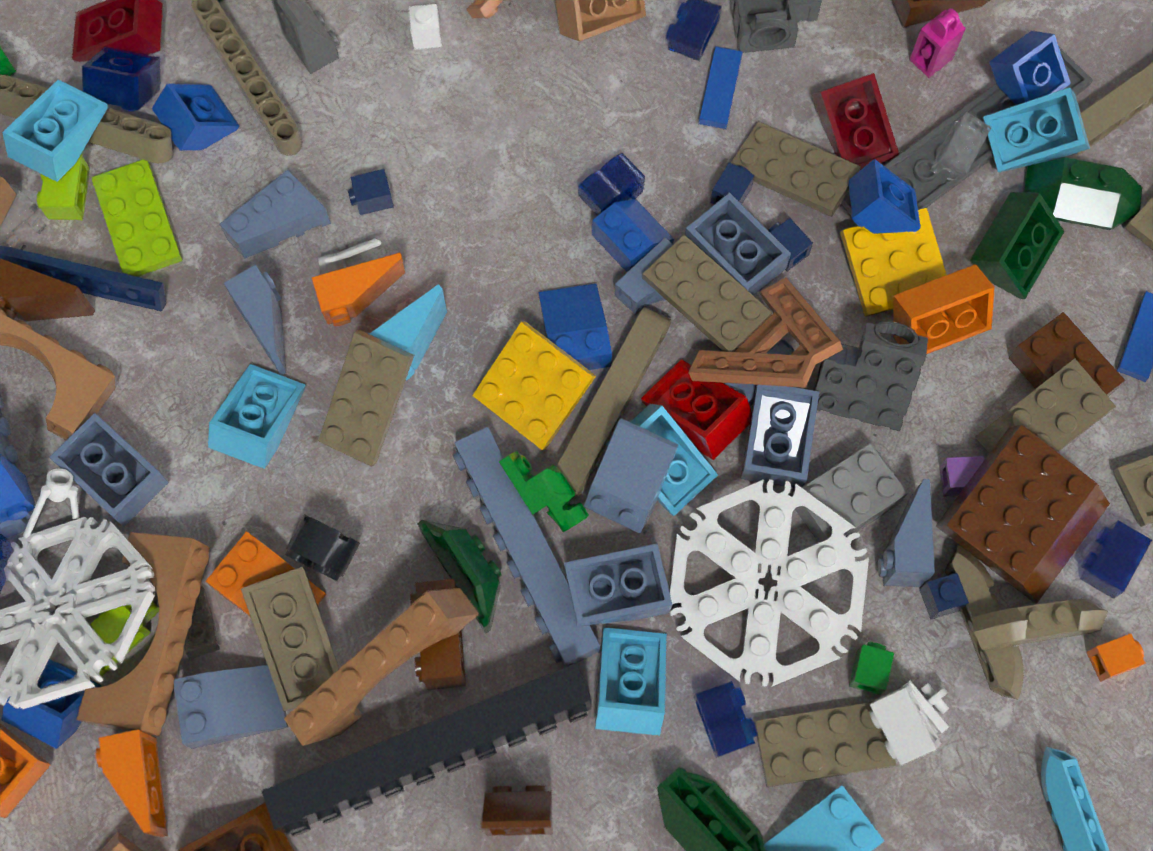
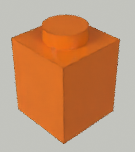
(1116, 657)

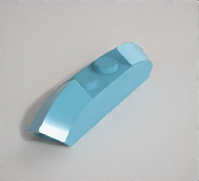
(1070, 802)

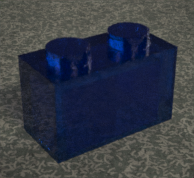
(1115, 558)

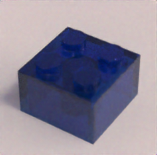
(121, 78)

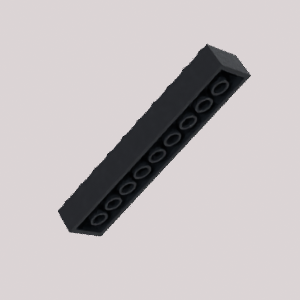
(427, 750)

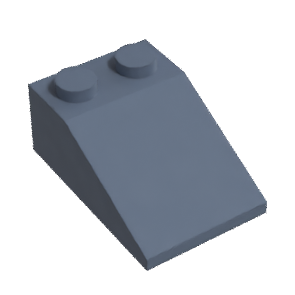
(257, 303)
(780, 435)
(631, 475)
(910, 551)
(618, 586)
(227, 705)

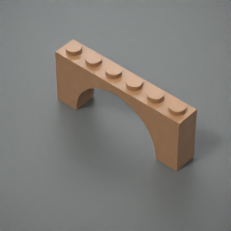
(79, 384)
(143, 695)
(334, 704)

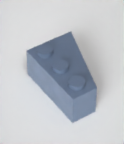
(274, 215)

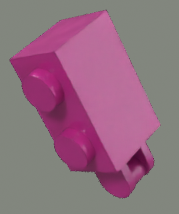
(937, 42)

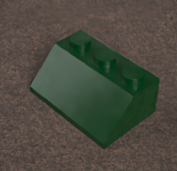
(1018, 243)

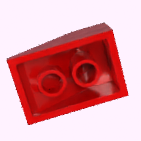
(705, 411)

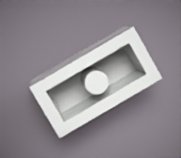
(904, 725)

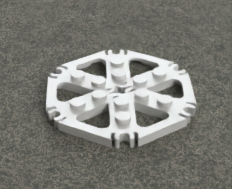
(77, 600)
(792, 600)

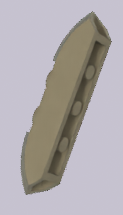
(1038, 623)
(1002, 665)

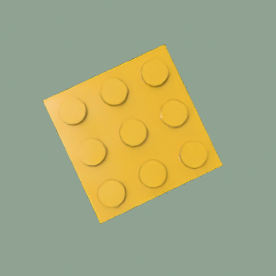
(891, 262)
(533, 385)

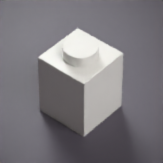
(425, 26)

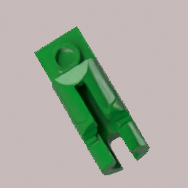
(544, 489)

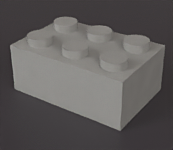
(856, 490)

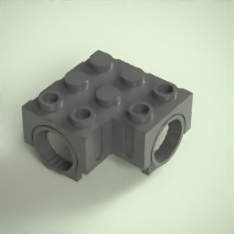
(770, 23)
(873, 379)

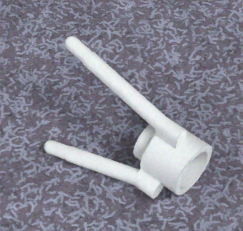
(336, 261)
(57, 489)

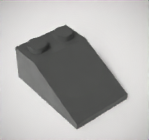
(306, 33)

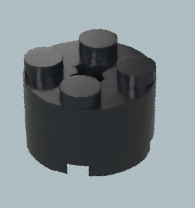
(323, 546)

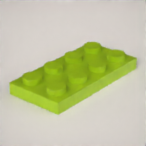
(136, 219)

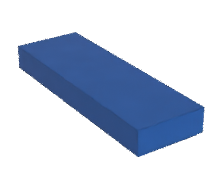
(720, 87)
(1138, 350)

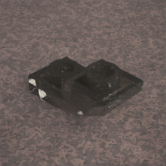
(202, 633)

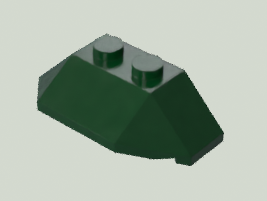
(1085, 192)
(465, 564)
(704, 816)

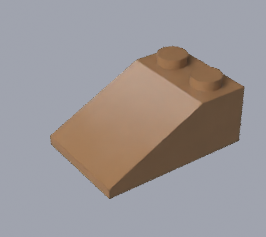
(592, 17)

